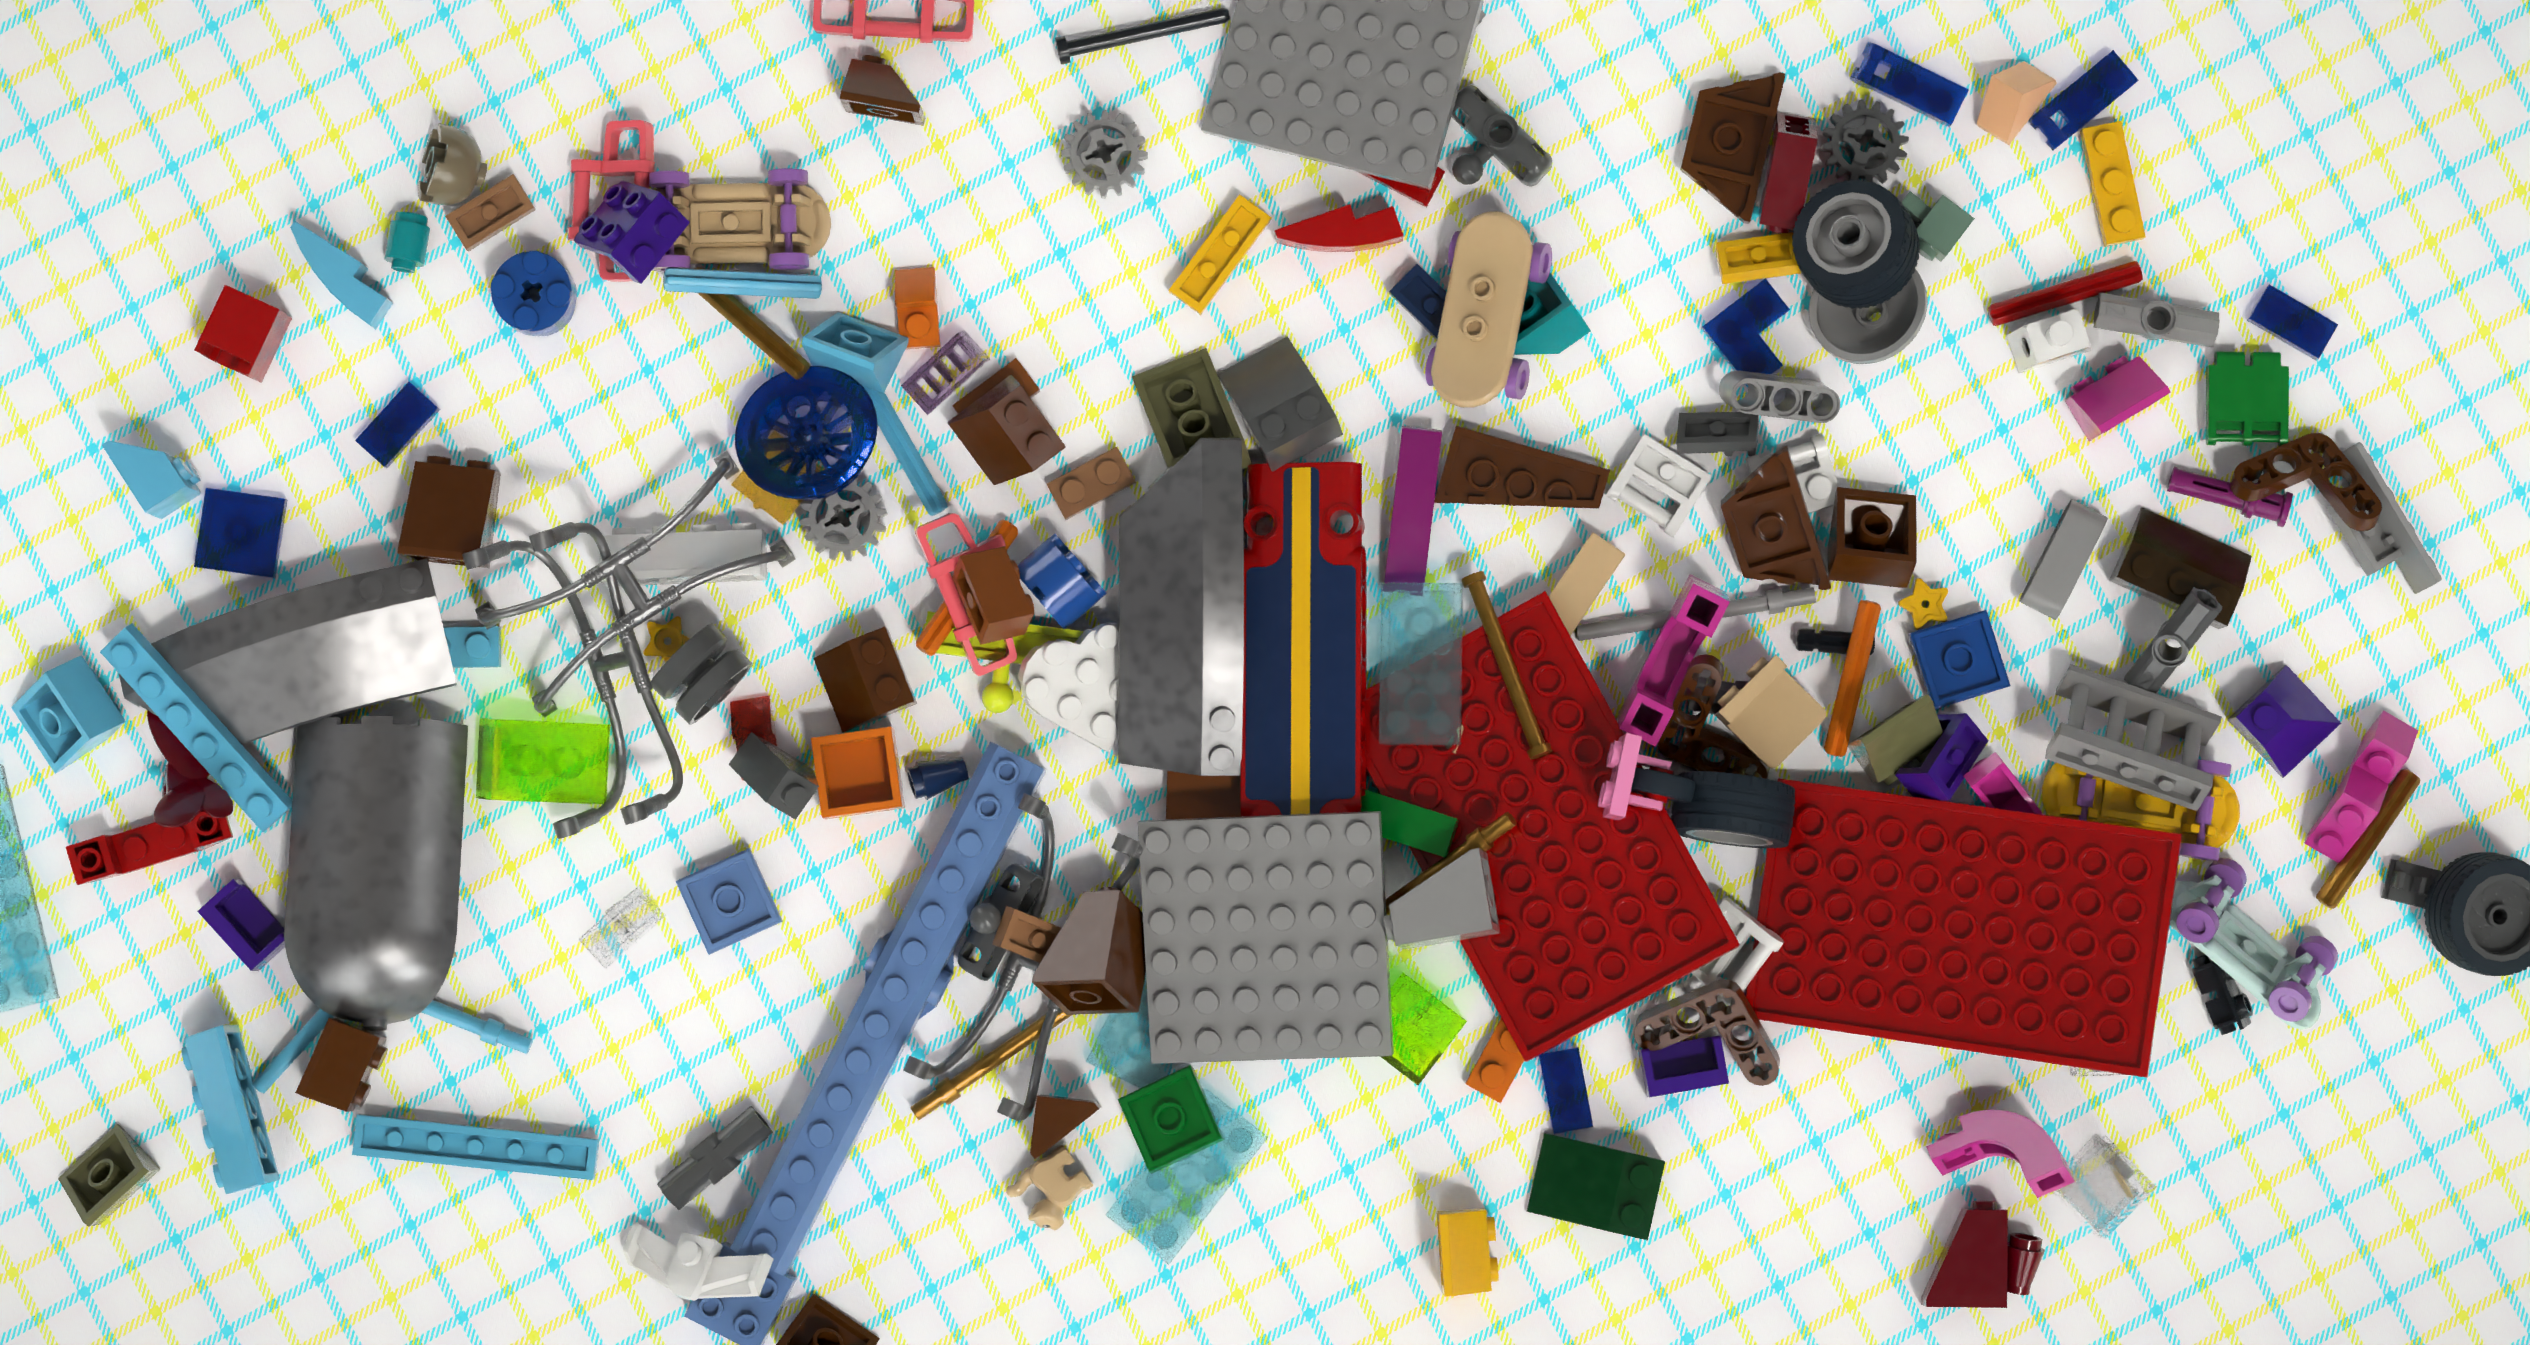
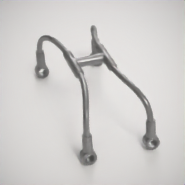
(644, 607)
(599, 666)
(1014, 964)

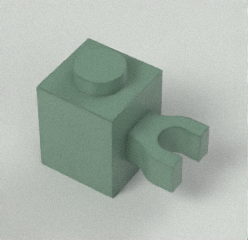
(1938, 226)

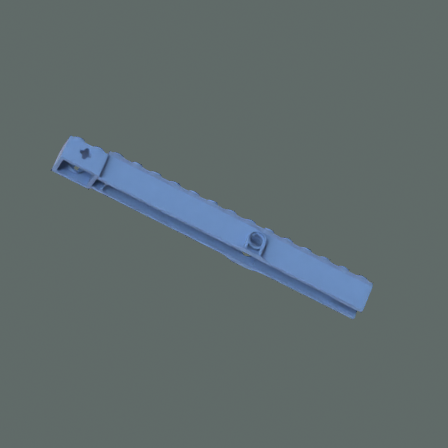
(902, 984)

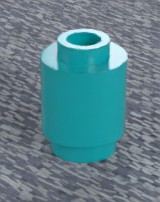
(407, 242)

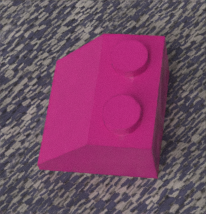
(2115, 397)

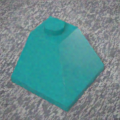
(1548, 320)

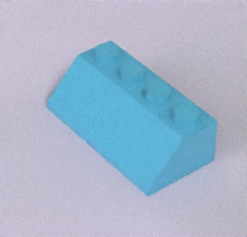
(230, 1109)

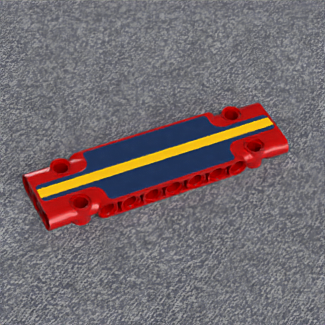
(1304, 642)

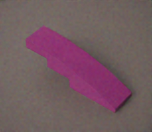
(1413, 505)

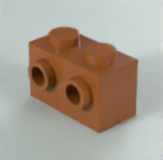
(993, 595)

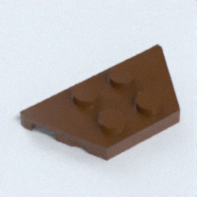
(1732, 140)
(1774, 526)

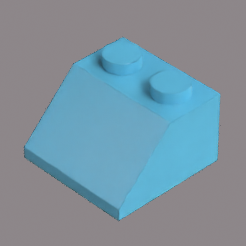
(154, 477)
(68, 713)

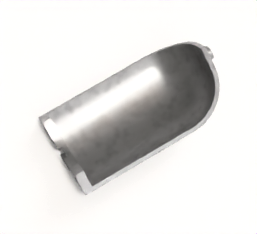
(375, 864)

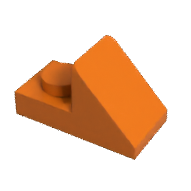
(917, 307)

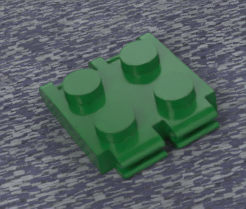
(2247, 398)

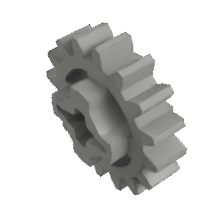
(1121, 146)
(827, 528)

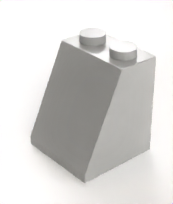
(1447, 906)

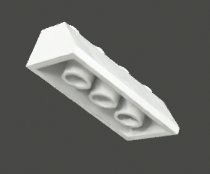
(691, 553)

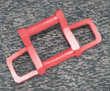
(922, 31)
(611, 167)
(941, 572)

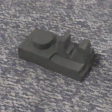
(1717, 433)
(2408, 883)

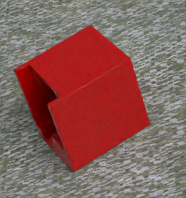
(243, 333)

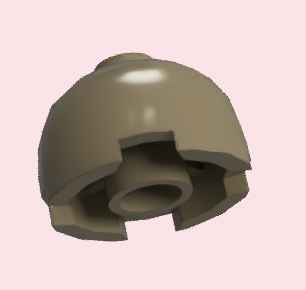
(451, 166)

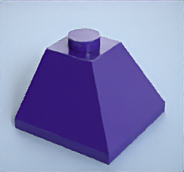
(2284, 721)

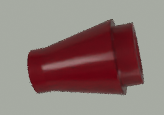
(2023, 1262)

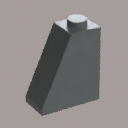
(775, 775)

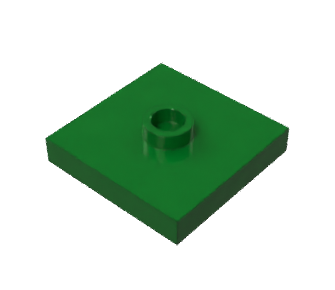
(1171, 1119)

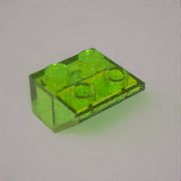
(1420, 1028)

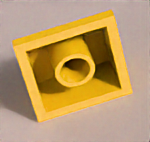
(1465, 1251)

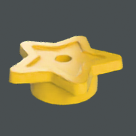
(1914, 604)
(659, 632)

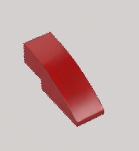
(1341, 232)

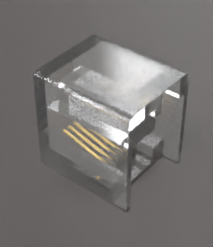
(2104, 1186)

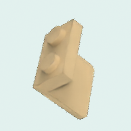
(1770, 712)

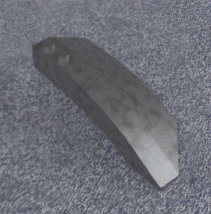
(1184, 616)
(314, 652)

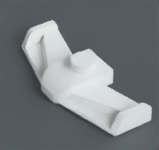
(694, 1265)

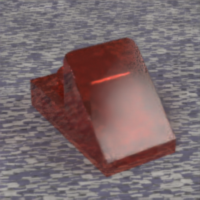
(752, 716)

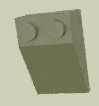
(1186, 404)
(1898, 740)

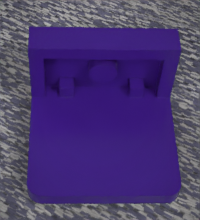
(632, 228)

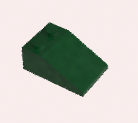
(1596, 1186)

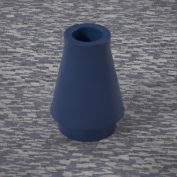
(936, 776)

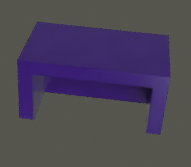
(1947, 761)
(244, 924)
(1684, 1066)

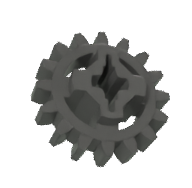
(1848, 140)

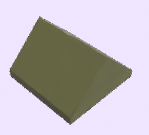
(107, 1176)

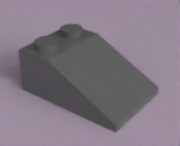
(1281, 403)

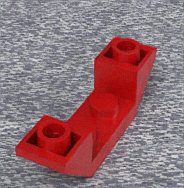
(143, 847)

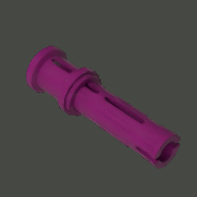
(2273, 507)

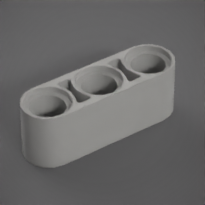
(1797, 398)
(2063, 559)

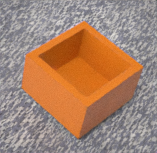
(858, 773)

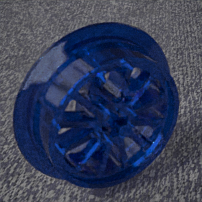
(783, 396)

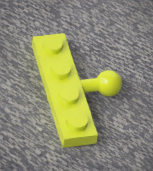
(998, 696)

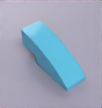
(341, 276)

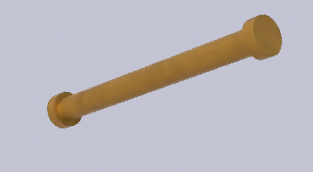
(1506, 664)

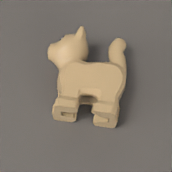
(1051, 1179)

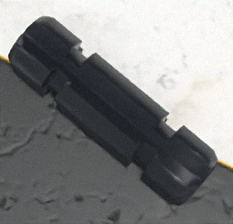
(1825, 641)

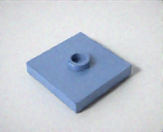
(729, 901)

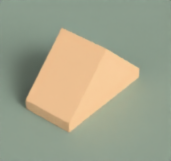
(2012, 100)

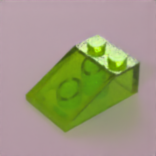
(542, 761)

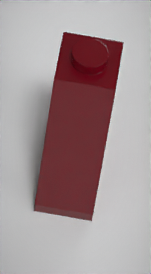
(1787, 171)
(1973, 1261)

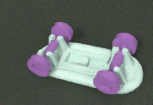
(2247, 950)

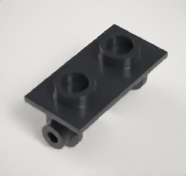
(2230, 1004)

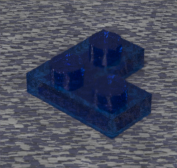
(1738, 329)

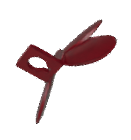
(185, 782)

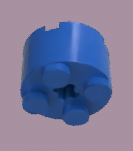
(511, 290)
(1060, 581)

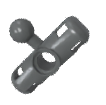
(1483, 119)
(987, 917)

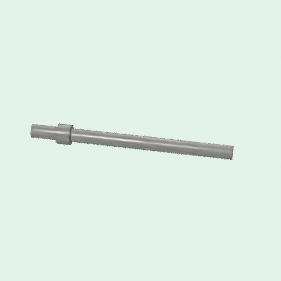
(1773, 601)

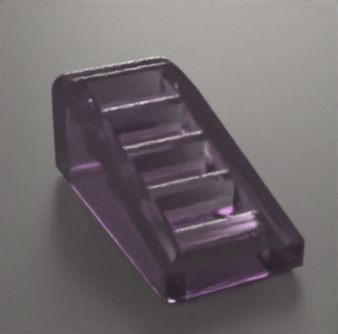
(970, 347)

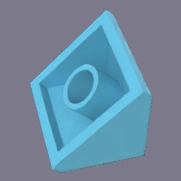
(856, 349)

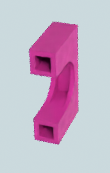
(1654, 690)

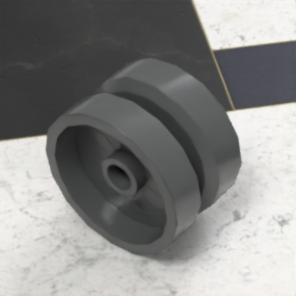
(695, 668)

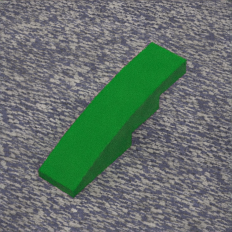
(1412, 824)

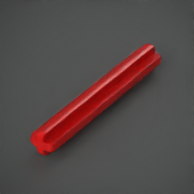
(2065, 293)

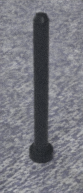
(1139, 33)

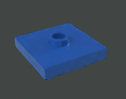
(1959, 659)

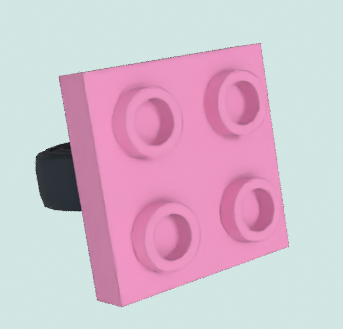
(1655, 783)

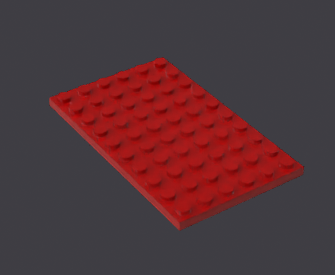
(1582, 901)
(1968, 928)

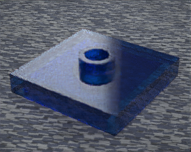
(240, 533)

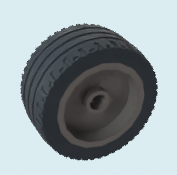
(2482, 913)

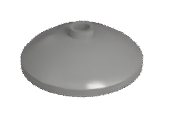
(1856, 339)

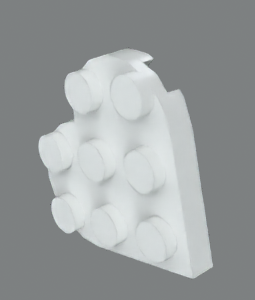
(1077, 684)

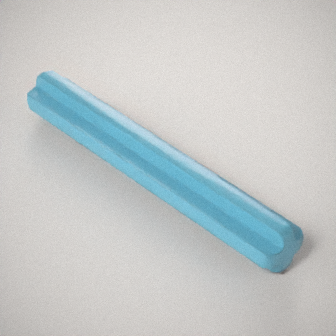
(742, 283)
(907, 454)

